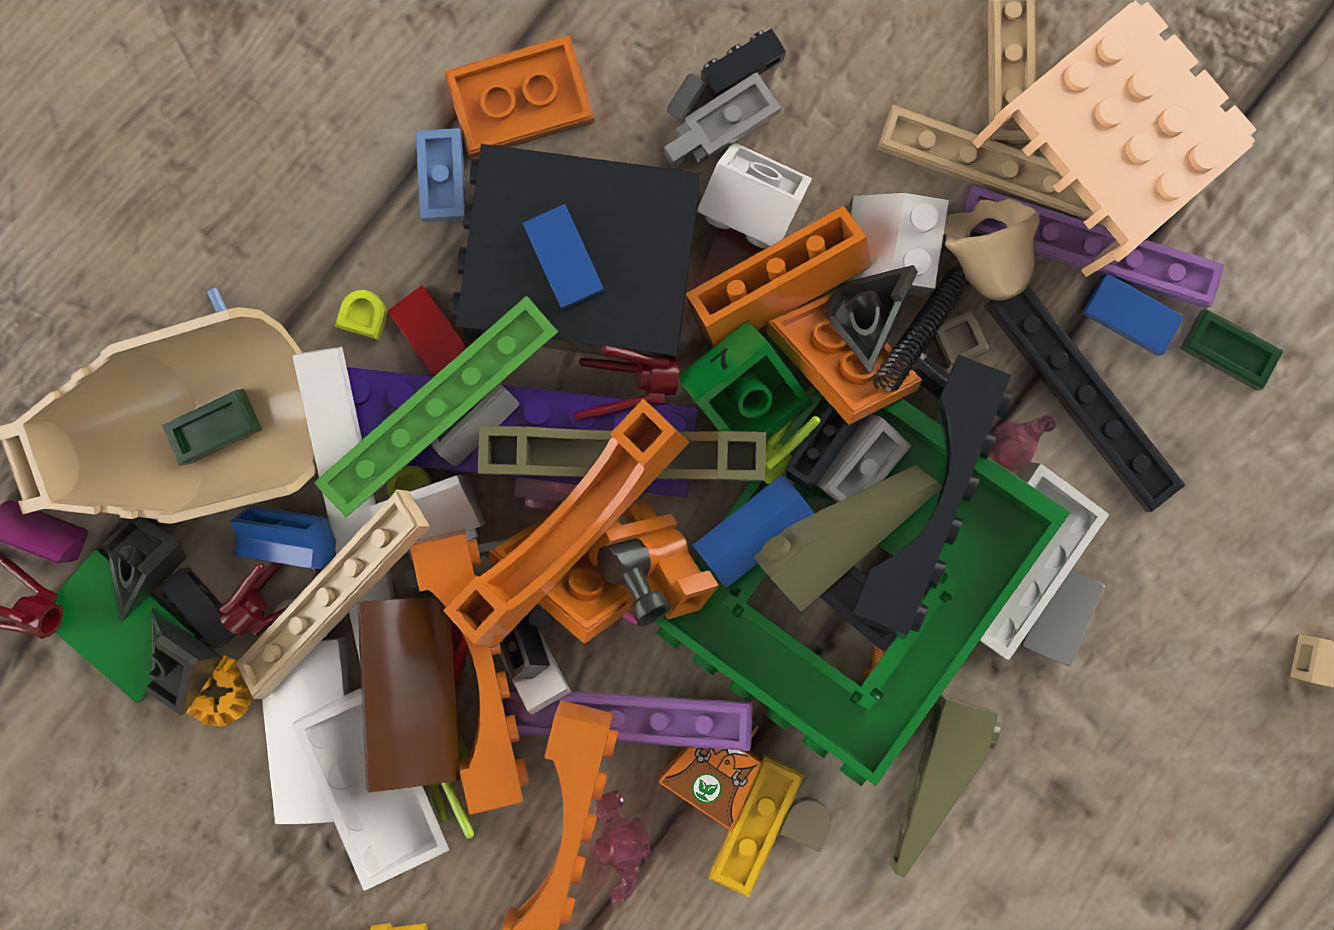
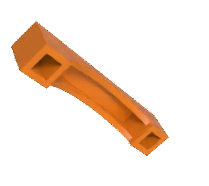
(510, 589)
(576, 746)
(490, 770)

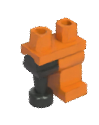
(652, 565)

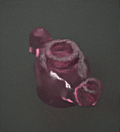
(1019, 442)
(621, 844)

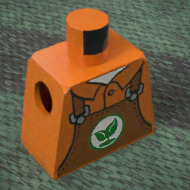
(712, 779)

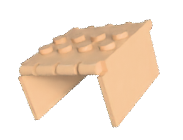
(1129, 127)

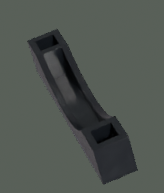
(966, 412)

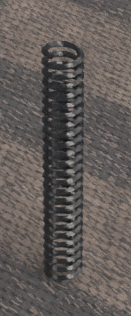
(950, 292)

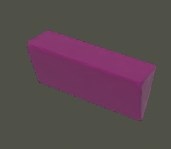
(41, 534)

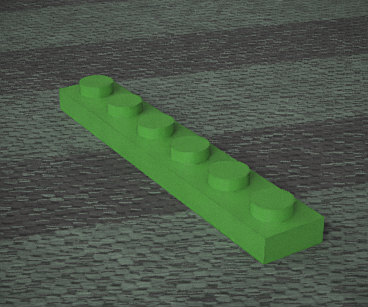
(436, 406)

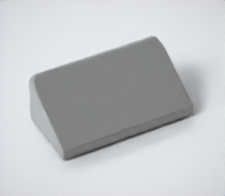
(463, 435)
(864, 459)
(1065, 619)

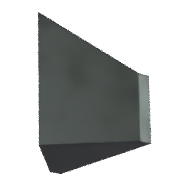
(868, 310)
(140, 561)
(178, 664)

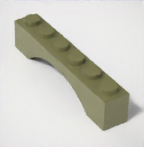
(574, 452)

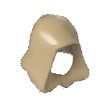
(998, 262)

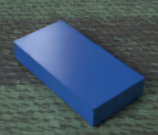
(563, 257)
(1133, 314)

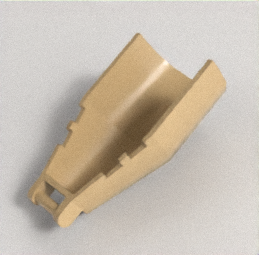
(103, 436)

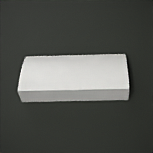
(1051, 566)
(312, 684)
(379, 829)

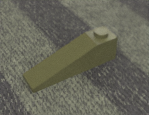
(829, 543)
(947, 762)

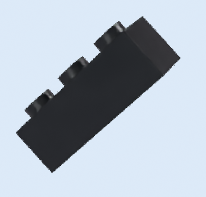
(756, 56)
(819, 449)
(198, 606)
(524, 651)

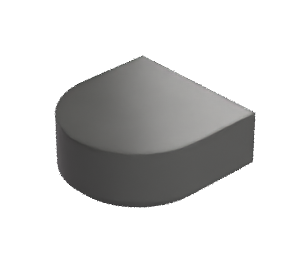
(686, 97)

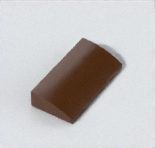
(407, 693)

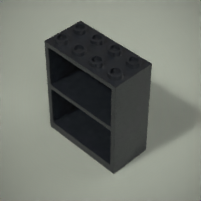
(632, 224)

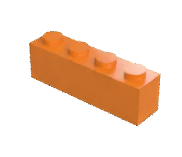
(781, 276)

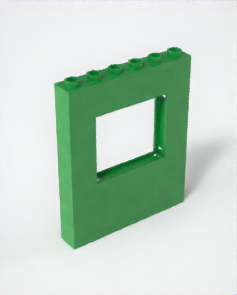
(871, 723)

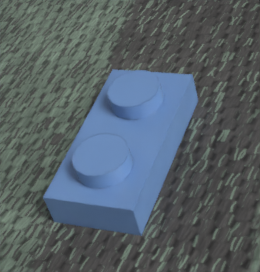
(441, 174)

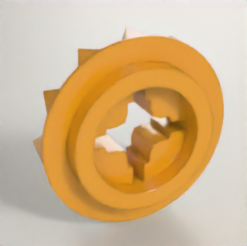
(232, 705)

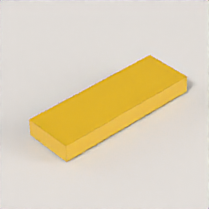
(756, 827)

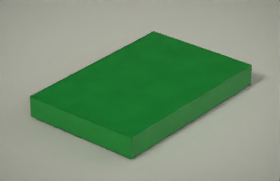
(95, 630)

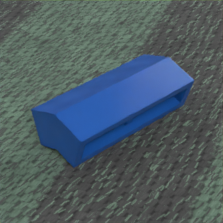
(284, 537)
(738, 538)

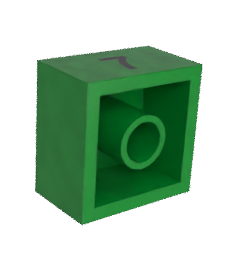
(745, 384)

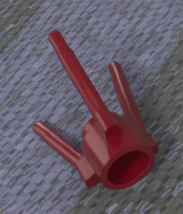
(653, 374)
(246, 606)
(31, 614)

